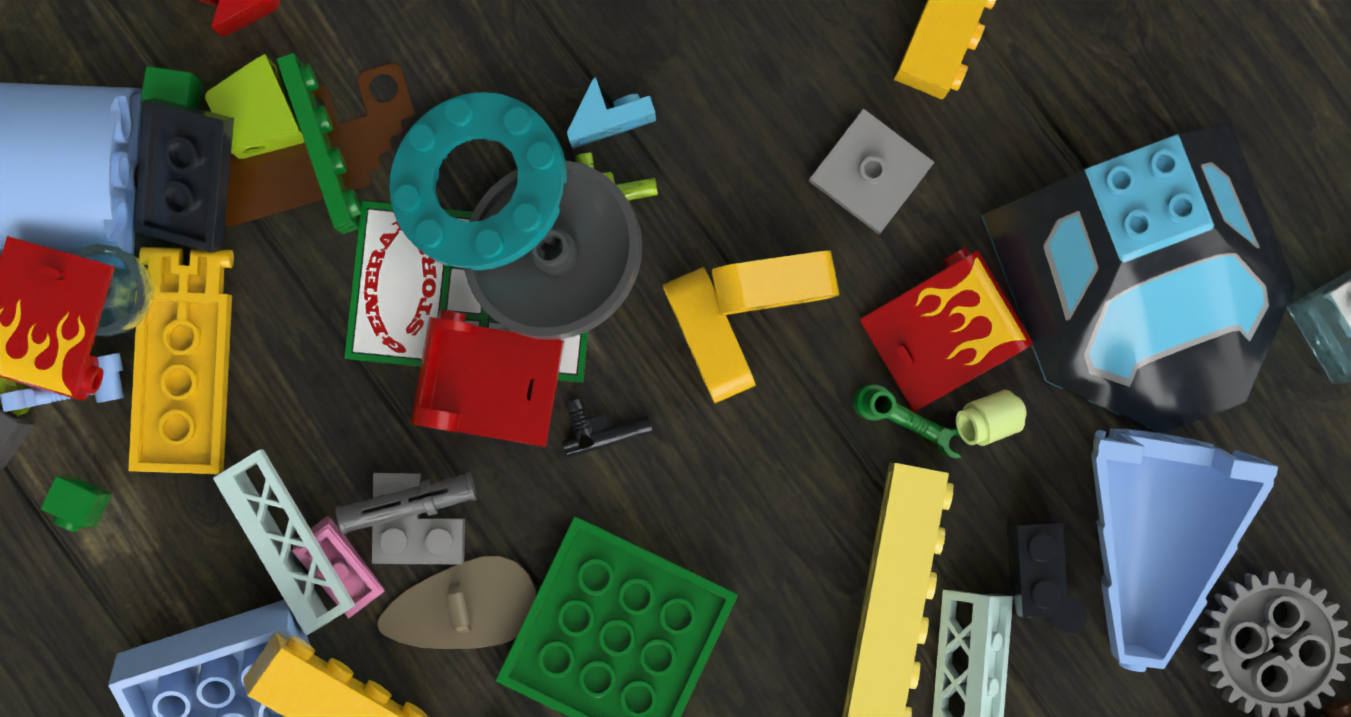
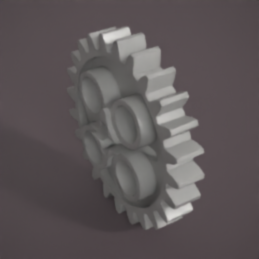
(1294, 680)

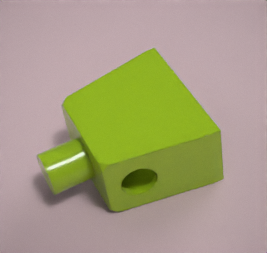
(259, 108)

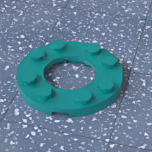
(533, 203)

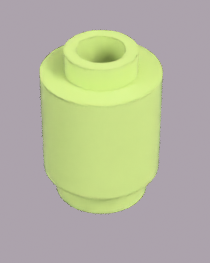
(991, 418)

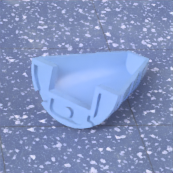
(1167, 533)

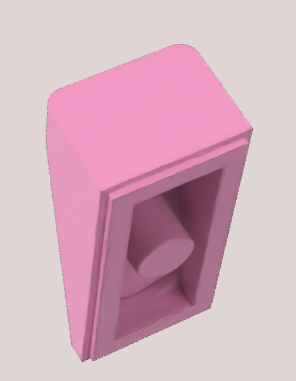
(347, 563)

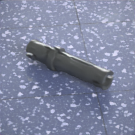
(410, 502)

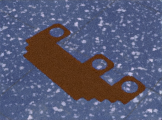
(286, 176)

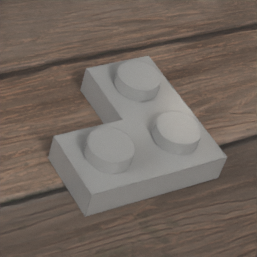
(415, 538)

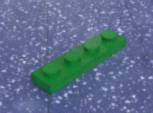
(314, 126)

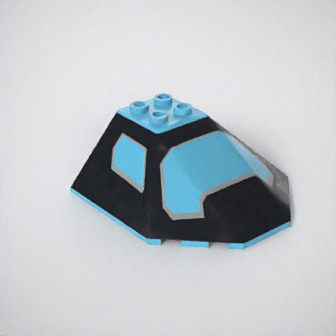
(1149, 279)

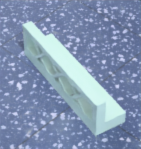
(275, 548)
(986, 651)

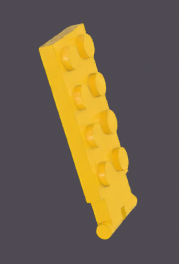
(182, 365)

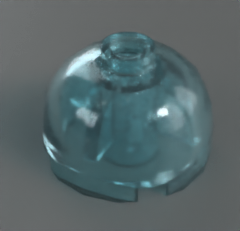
(129, 289)

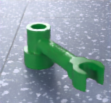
(864, 406)

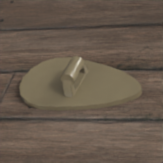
(463, 606)

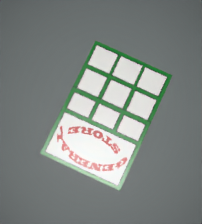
(402, 287)

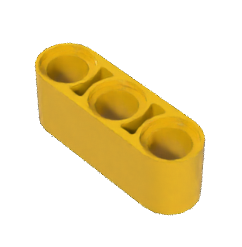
(775, 282)
(709, 335)

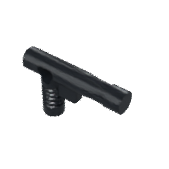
(599, 431)

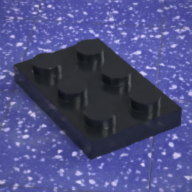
(183, 174)

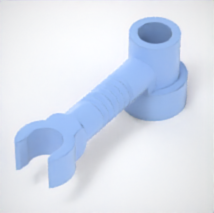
(109, 390)

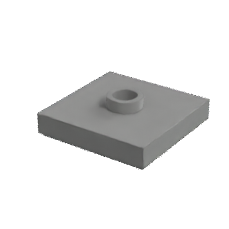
(871, 171)

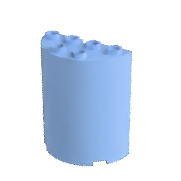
(69, 165)

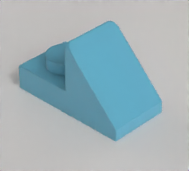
(595, 122)

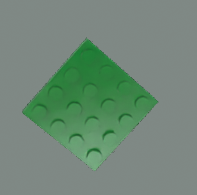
(615, 630)

